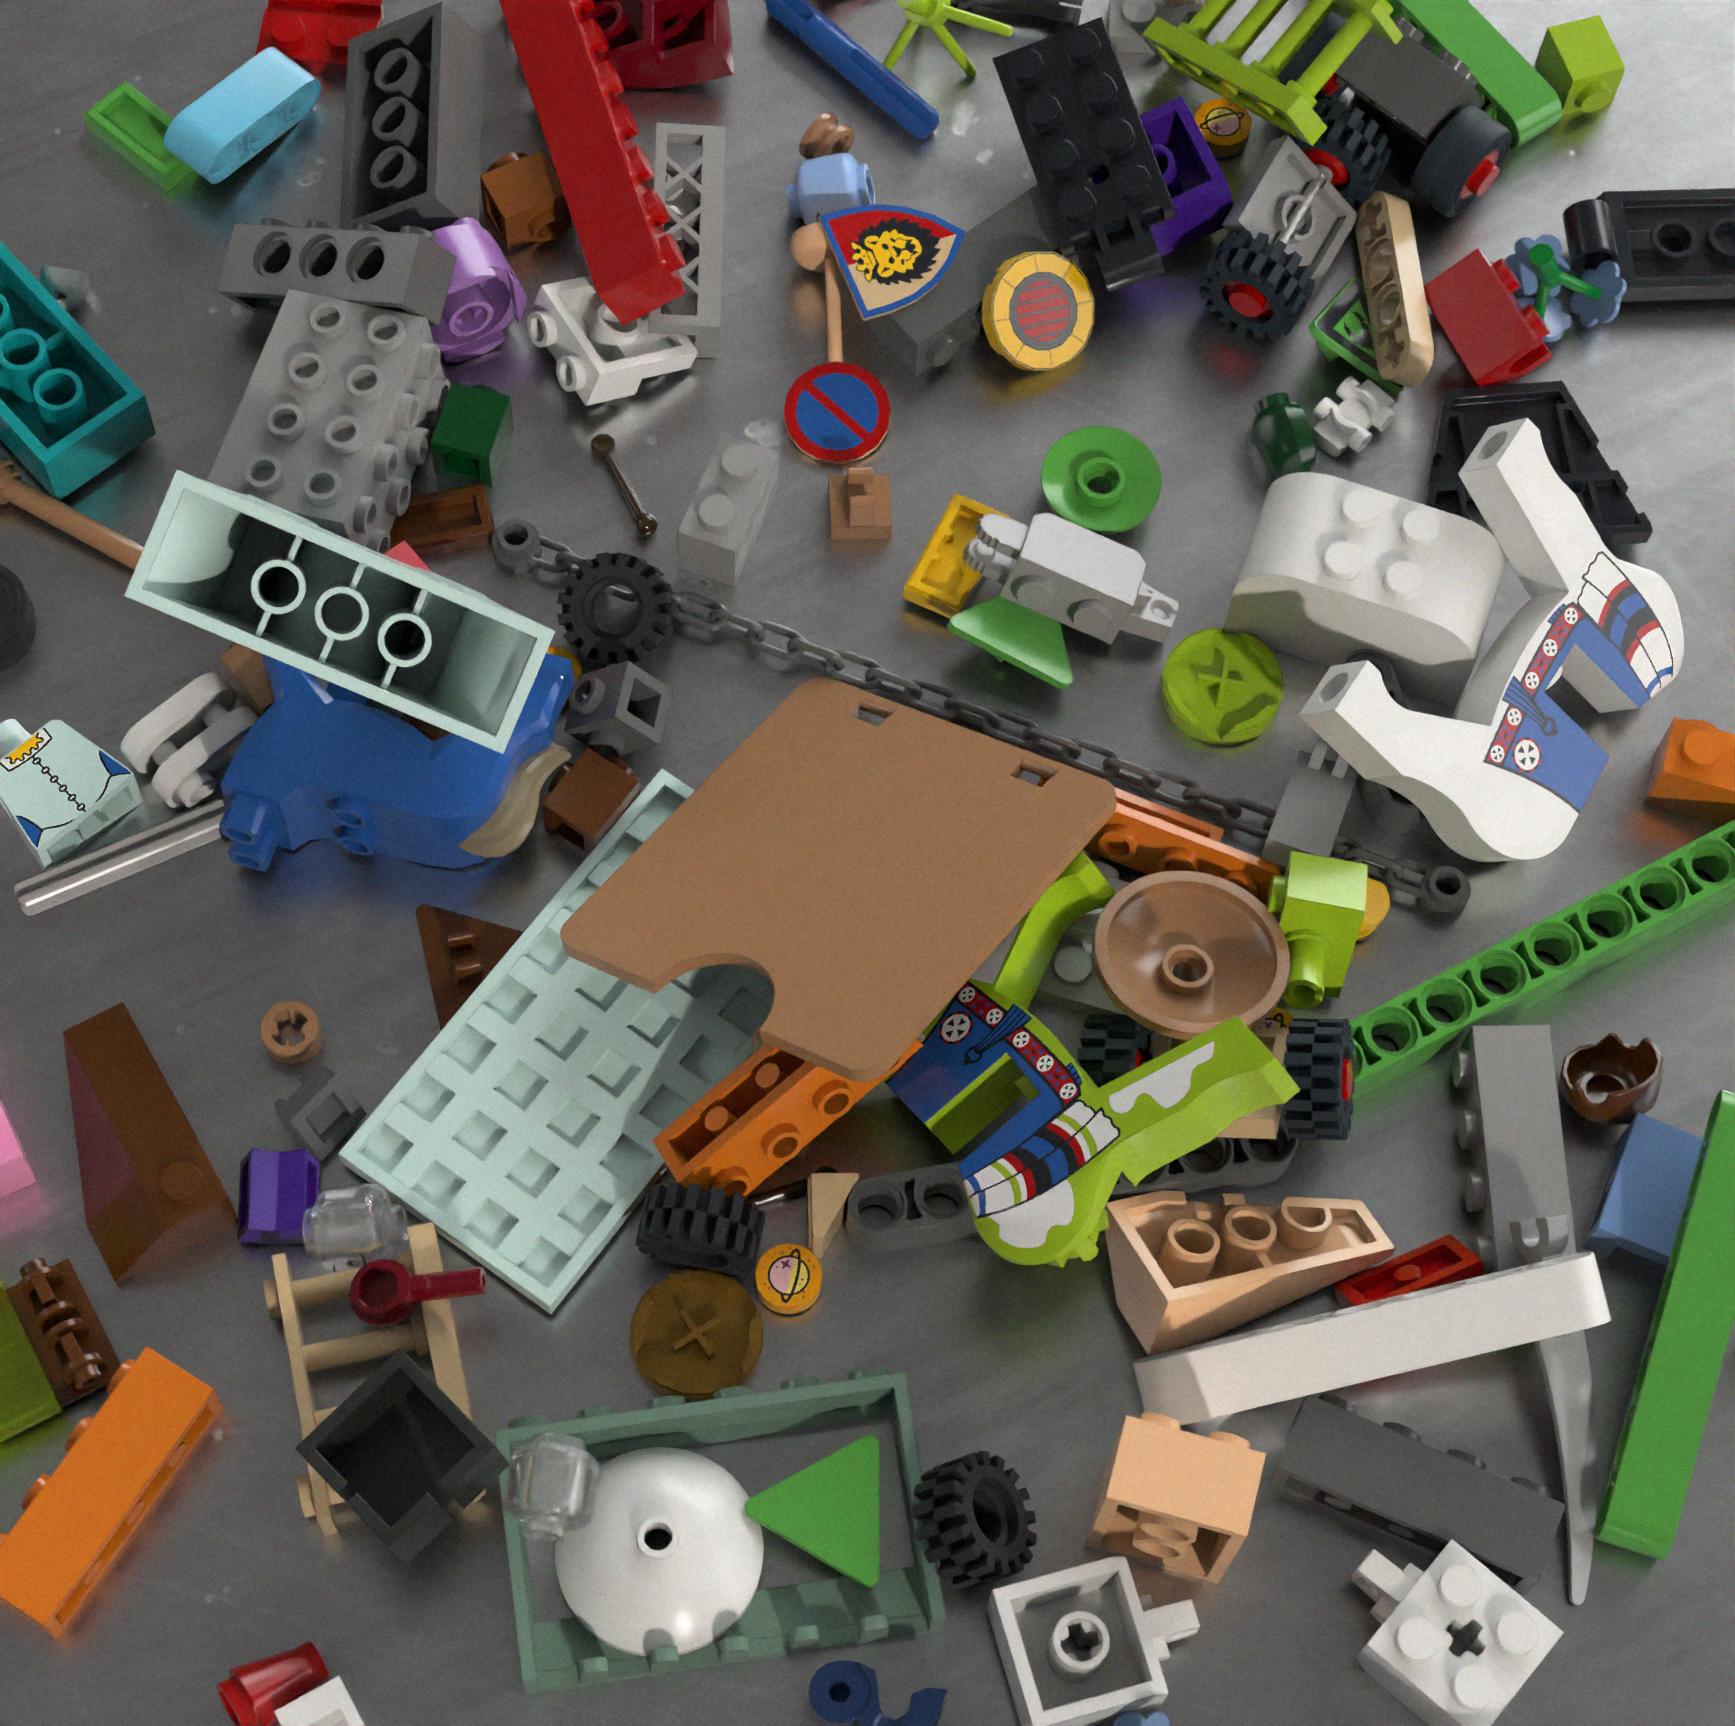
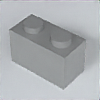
(728, 509)

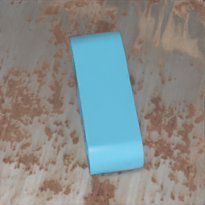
(242, 115)

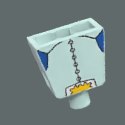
(61, 789)

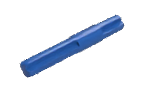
(856, 65)

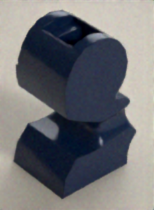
(849, 1696)

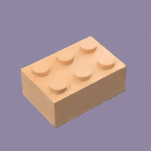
(1176, 1497)

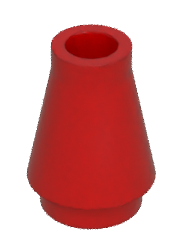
(269, 1684)

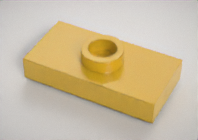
(940, 576)

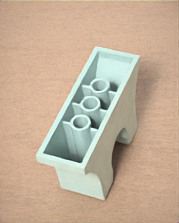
(339, 610)

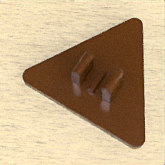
(459, 954)

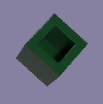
(472, 434)

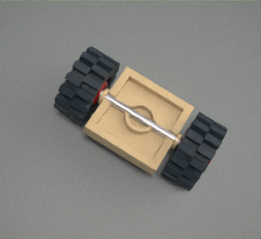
(1311, 1051)

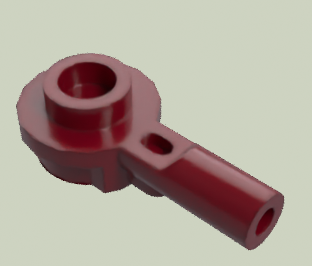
(387, 1291)

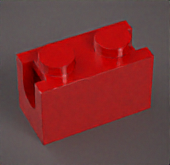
(1486, 320)

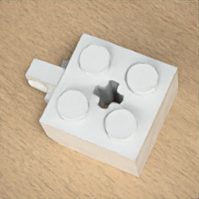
(1100, 1610)
(1422, 1617)

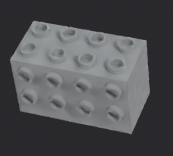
(336, 416)

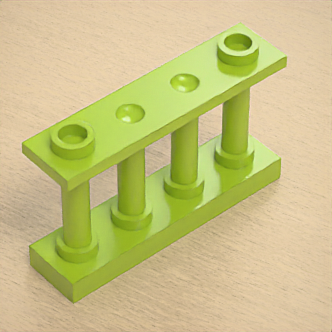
(1257, 85)

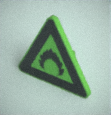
(1346, 331)

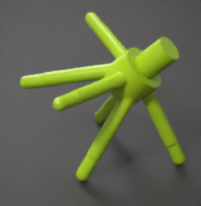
(933, 15)

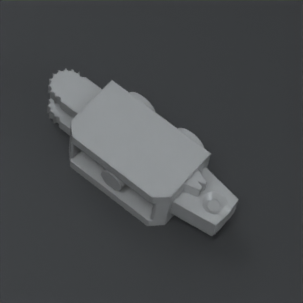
(1070, 576)

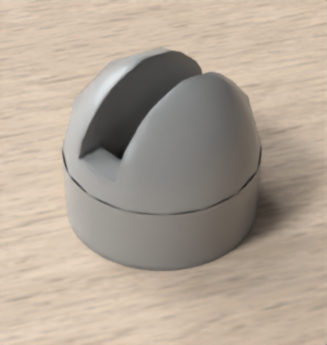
(66, 282)

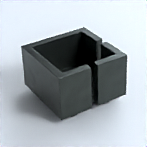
(402, 1455)

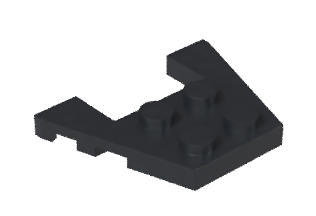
(1565, 438)

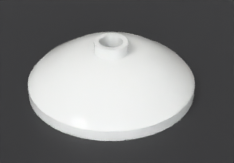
(670, 1595)

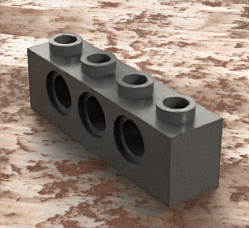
(358, 265)

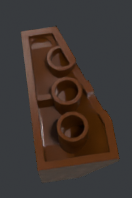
(138, 1157)

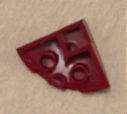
(666, 41)

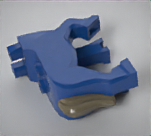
(374, 783)

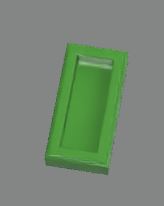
(137, 132)

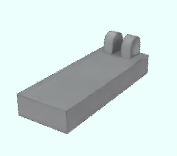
(1310, 807)

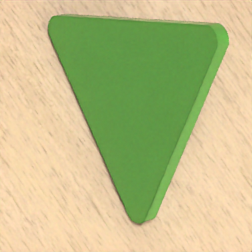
(1017, 637)
(830, 1510)

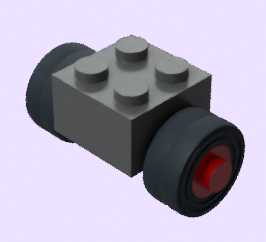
(1425, 98)

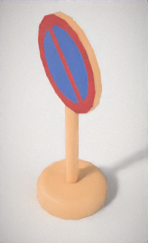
(835, 407)

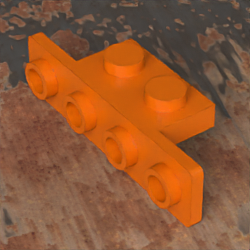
(1163, 840)

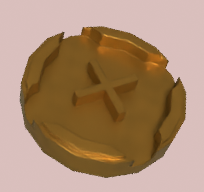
(696, 1335)

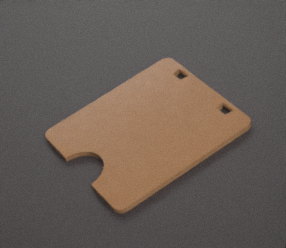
(844, 871)

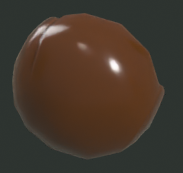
(1612, 1079)

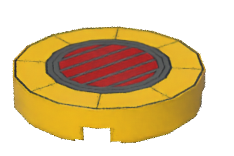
(1038, 311)

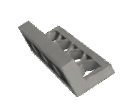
(707, 242)

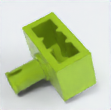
(1321, 914)

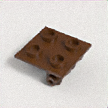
(63, 1329)

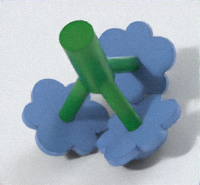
(1543, 272)

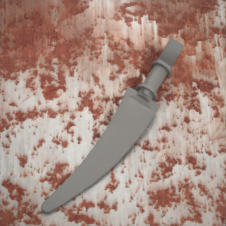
(1572, 1405)

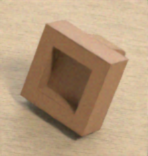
(859, 505)

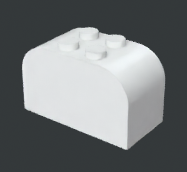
(1371, 571)

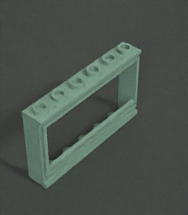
(778, 1618)

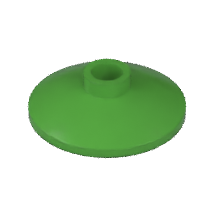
(1107, 460)

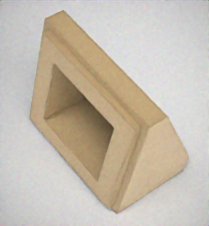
(827, 1207)

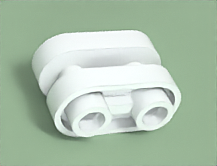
(189, 740)

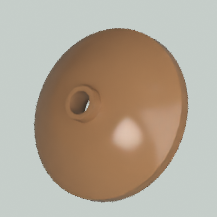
(1192, 930)

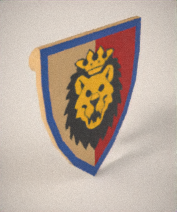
(890, 254)

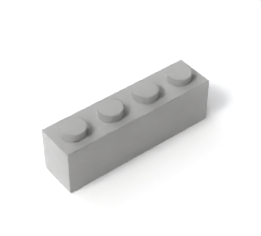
(1511, 1136)

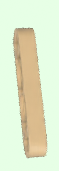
(1394, 289)

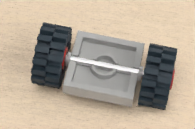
(1293, 222)

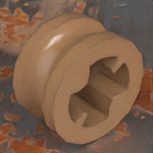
(826, 137)
(291, 1012)

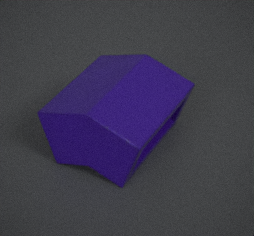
(275, 1195)

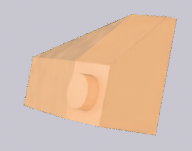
(1212, 1266)

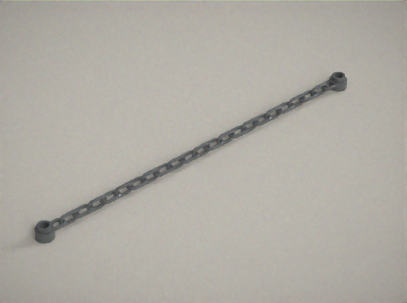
(1431, 902)

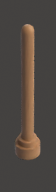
(64, 517)

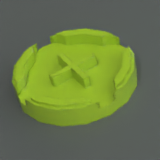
(1221, 687)

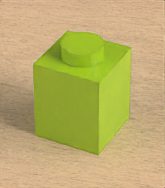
(1581, 64)

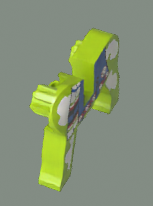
(1052, 1167)

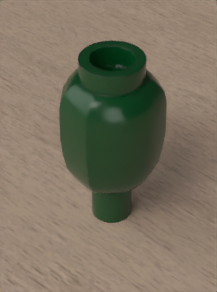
(1283, 435)

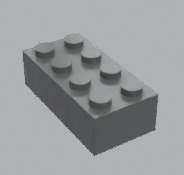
(413, 123)

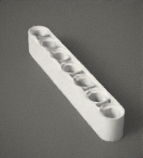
(1374, 1339)

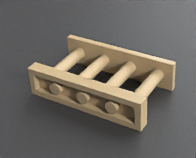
(427, 1333)

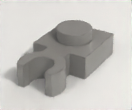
(1132, 17)

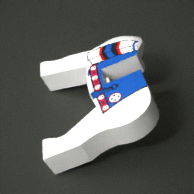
(1512, 762)

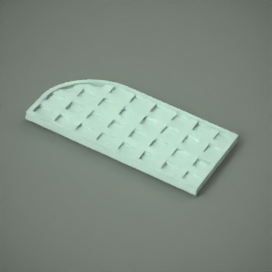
(550, 1083)

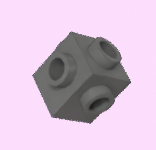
(618, 710)

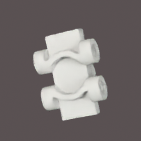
(1349, 421)

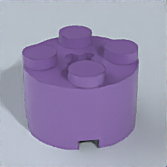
(480, 296)

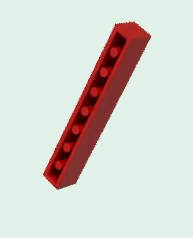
(595, 155)

